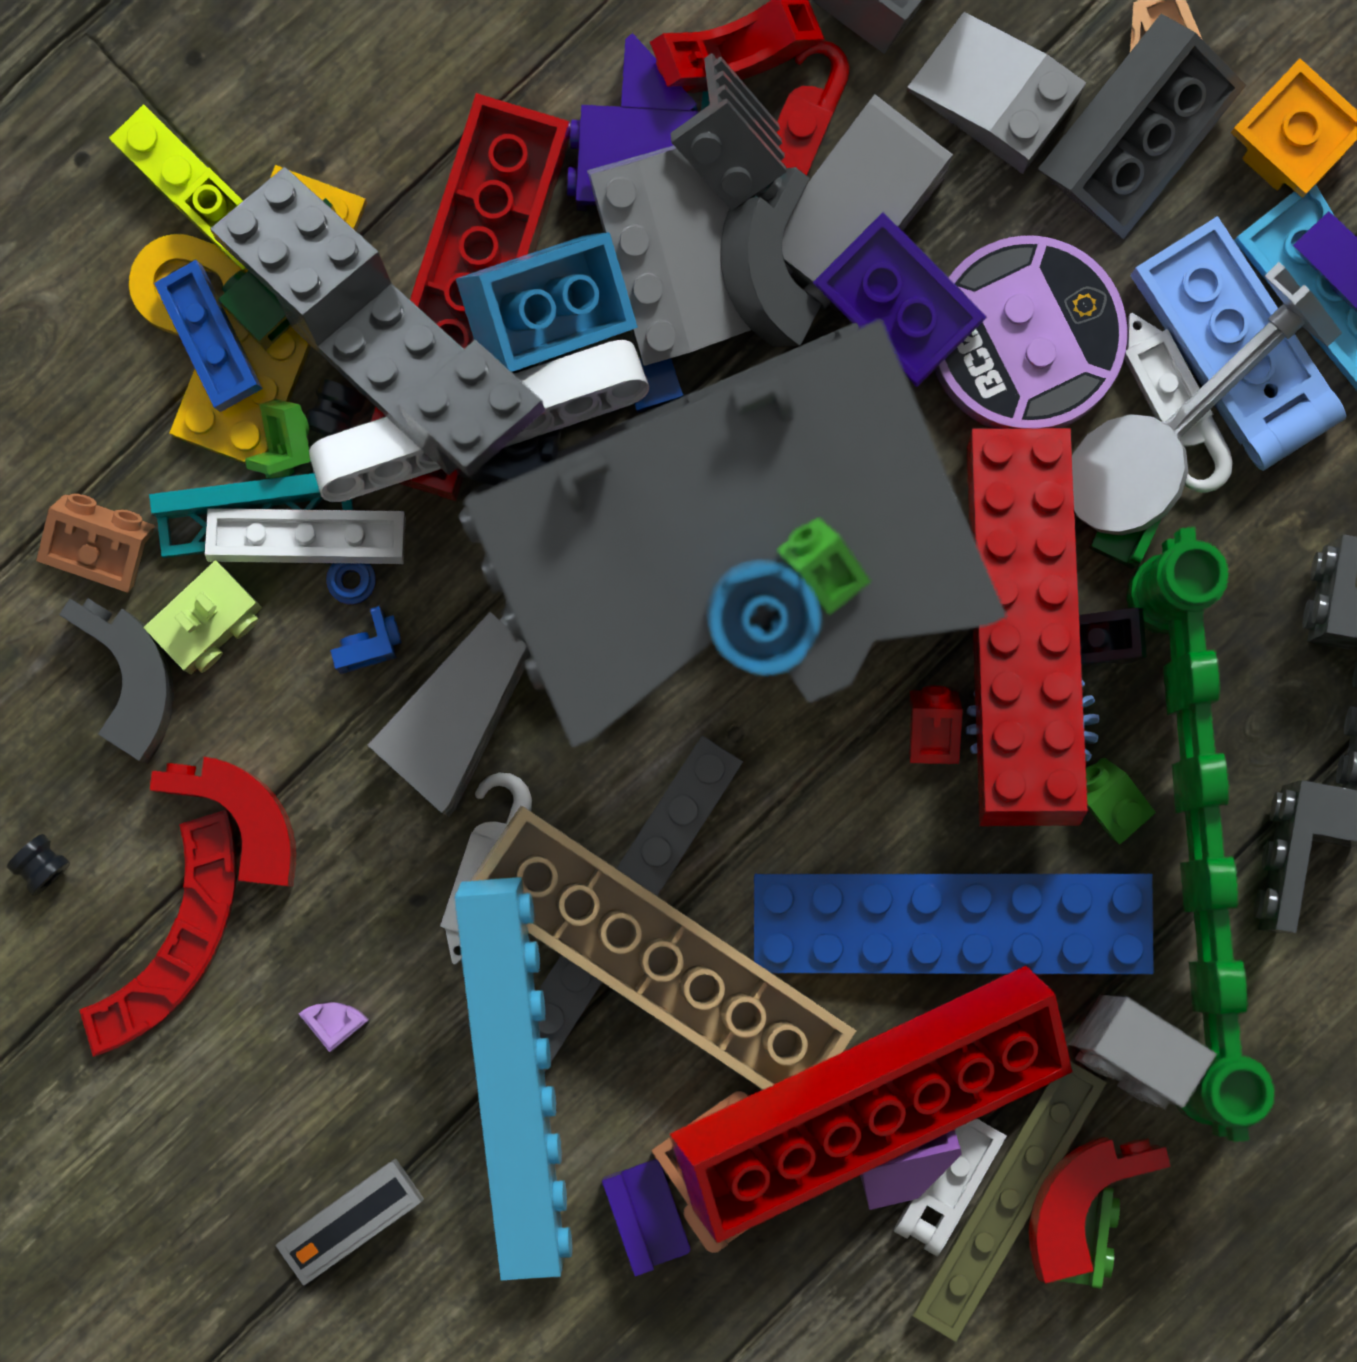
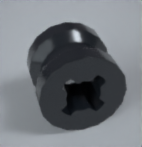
(38, 864)

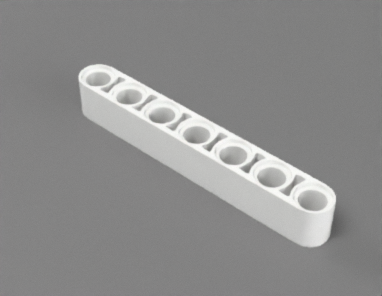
(571, 392)

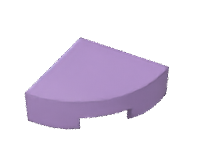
(333, 1022)

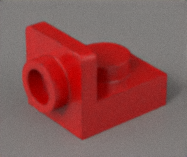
(935, 725)

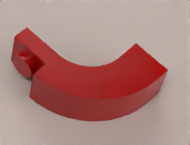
(747, 45)
(265, 828)
(1066, 1194)

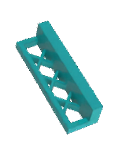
(229, 496)

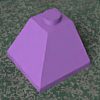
(910, 1173)

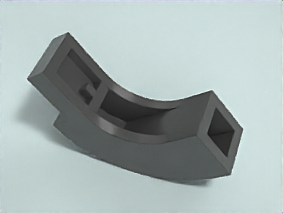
(756, 267)
(147, 679)

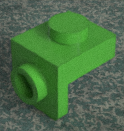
(286, 439)
(1115, 800)

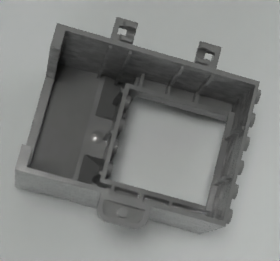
(635, 527)

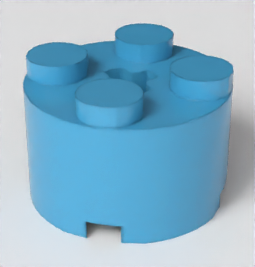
(789, 632)

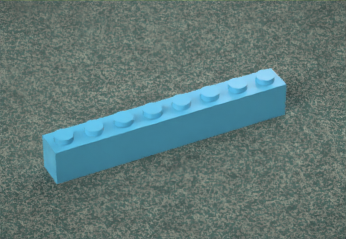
(512, 1077)

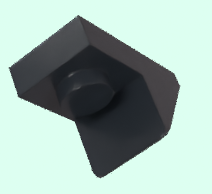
(1112, 636)

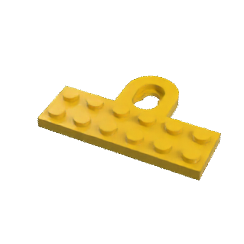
(240, 428)

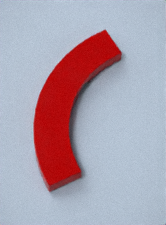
(188, 947)

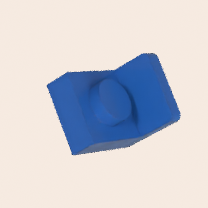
(361, 651)

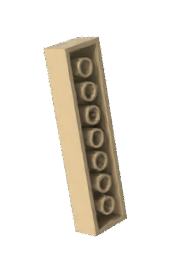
(662, 957)

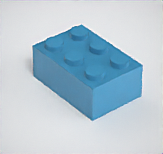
(548, 301)

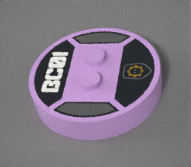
(1047, 337)

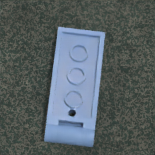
(1212, 310)

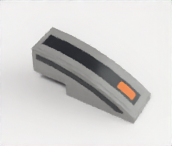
(349, 1221)

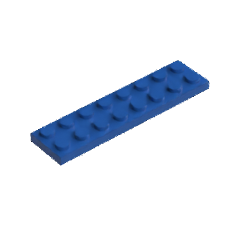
(954, 923)

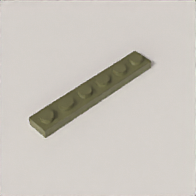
(1007, 1202)

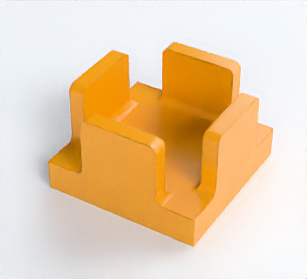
(1297, 130)

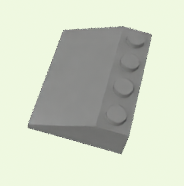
(669, 252)

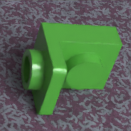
(824, 564)

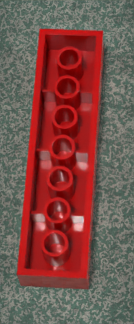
(486, 218)
(1032, 658)
(871, 1103)

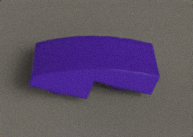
(1333, 254)

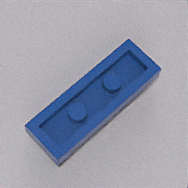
(208, 336)

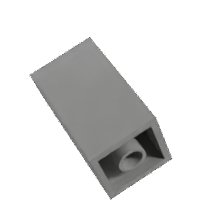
(873, 169)
(453, 715)

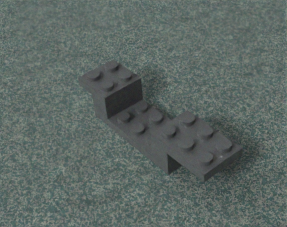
(342, 303)
(1307, 808)

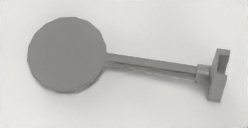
(1137, 467)

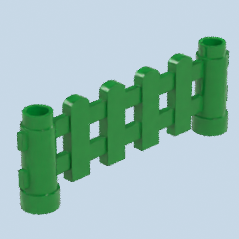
(1173, 596)

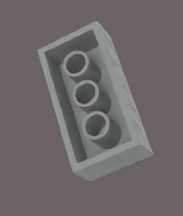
(1140, 1051)

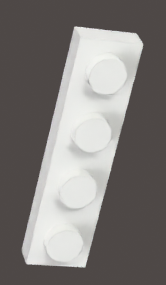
(305, 536)

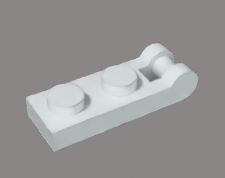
(953, 1188)

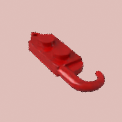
(811, 109)

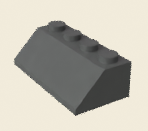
(1142, 125)

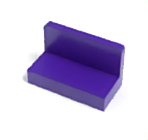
(646, 1216)

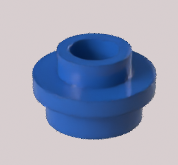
(351, 596)

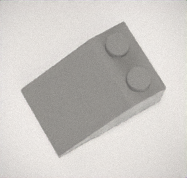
(997, 89)

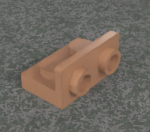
(94, 541)

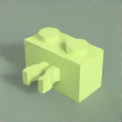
(204, 619)

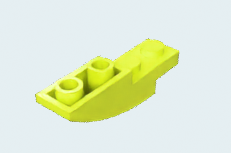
(176, 172)

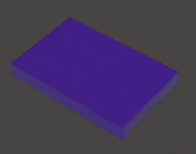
(896, 282)

